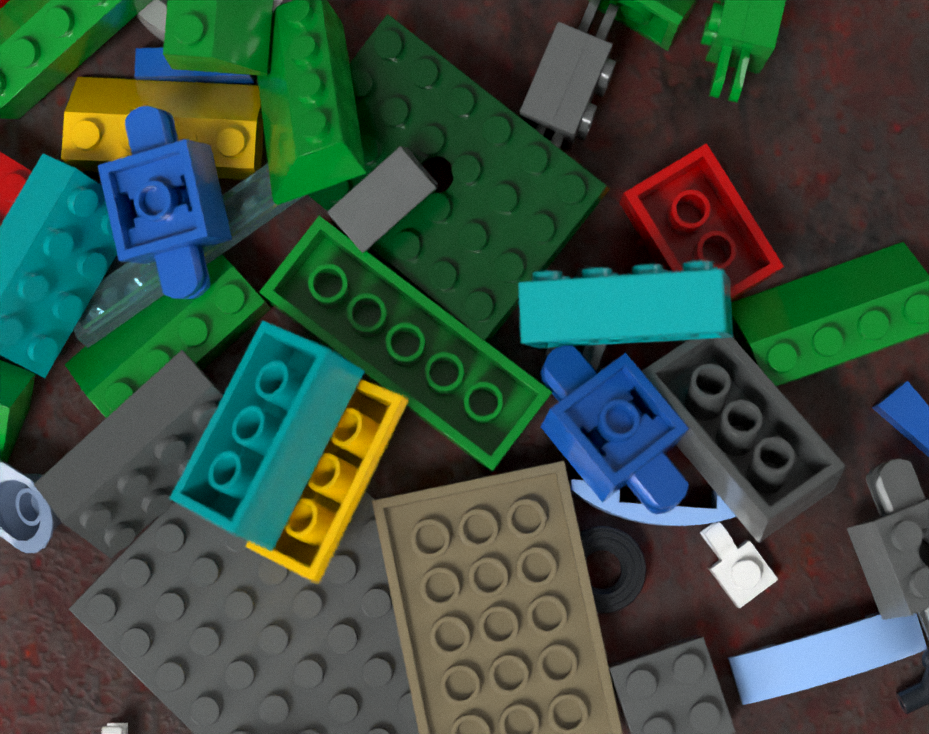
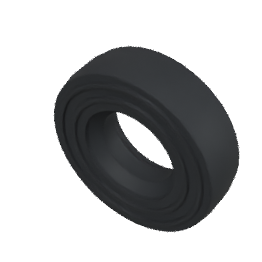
(631, 561)

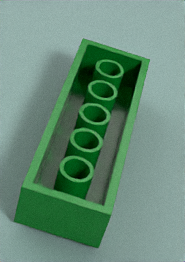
(405, 343)

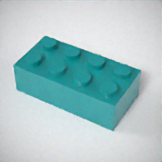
(51, 261)
(626, 308)
(267, 435)

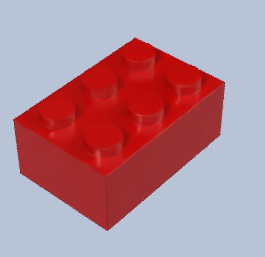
(698, 216)

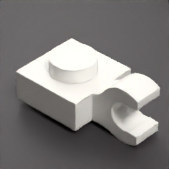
(739, 568)

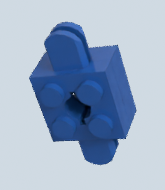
(146, 207)
(627, 414)

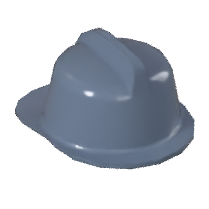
(24, 514)

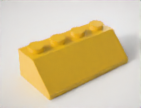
(202, 112)
(337, 482)

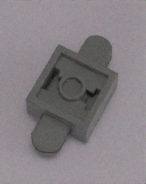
(569, 77)
(893, 542)

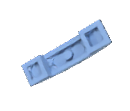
(638, 512)
(825, 656)

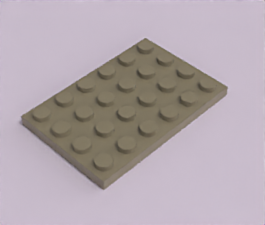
(497, 607)

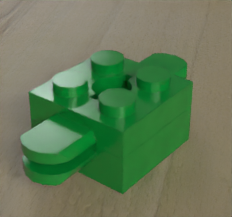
(740, 37)

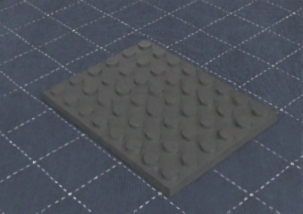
(250, 642)

